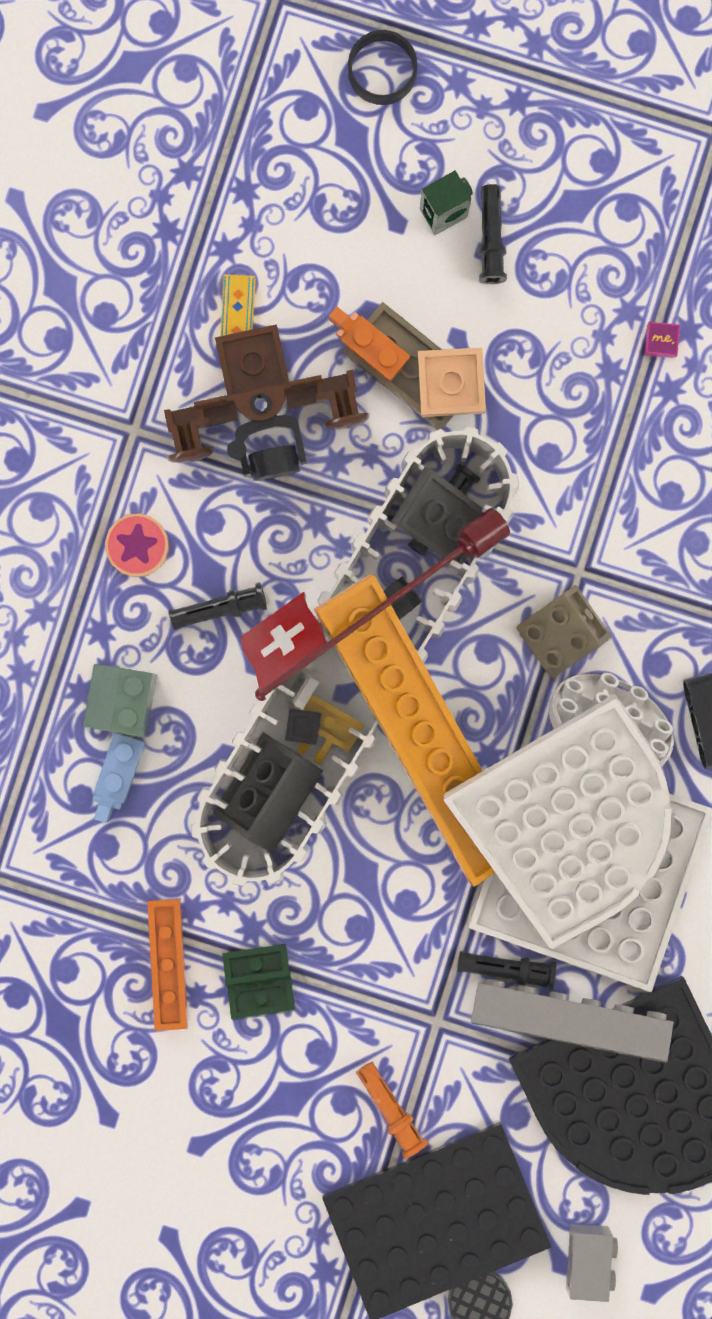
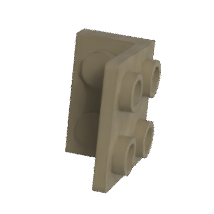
(564, 631)

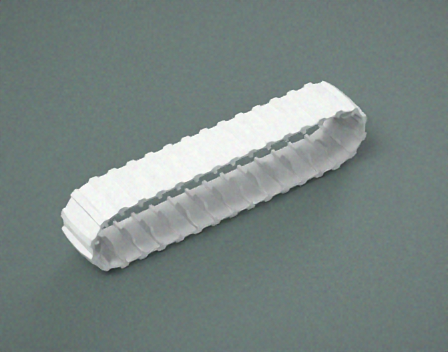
(411, 464)

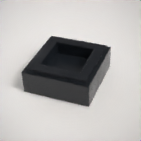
(303, 726)

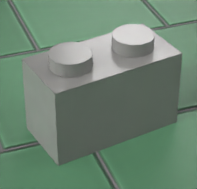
(590, 1262)

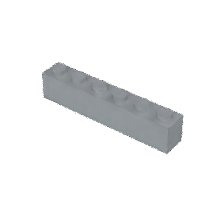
(572, 1022)

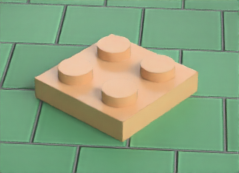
(451, 382)

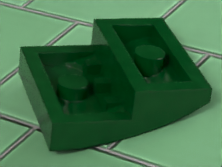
(258, 982)

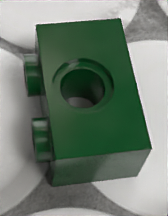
(446, 202)

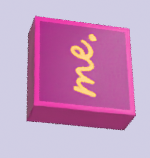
(662, 340)

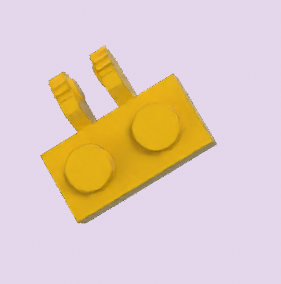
(333, 727)

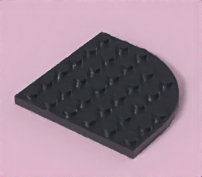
(627, 1116)

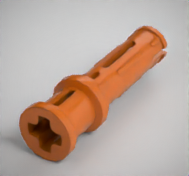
(398, 1121)

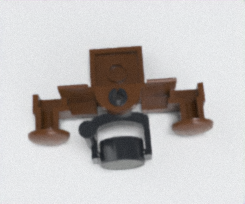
(254, 373)

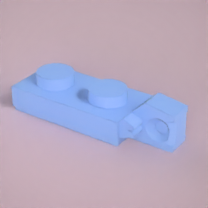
(117, 775)

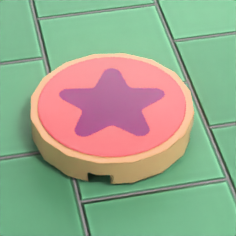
(137, 545)

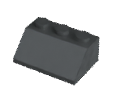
(269, 794)

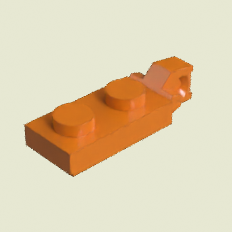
(369, 344)

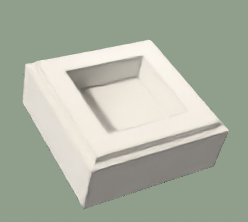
(304, 688)

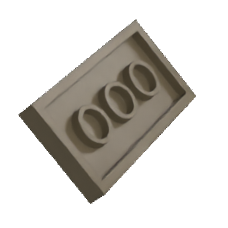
(406, 382)

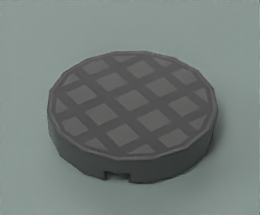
(481, 1299)

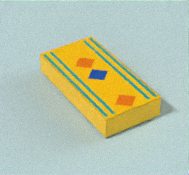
(237, 304)

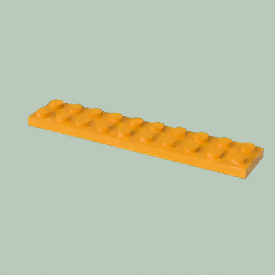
(407, 710)

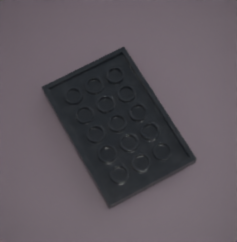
(436, 1221)

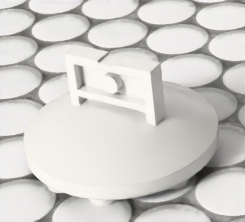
(586, 690)

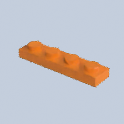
(167, 964)

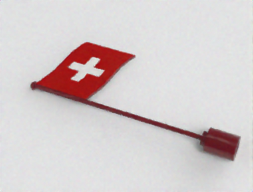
(295, 638)

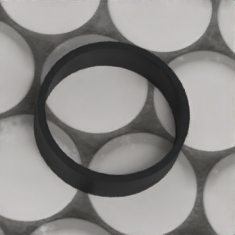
(382, 35)

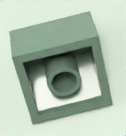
(120, 700)

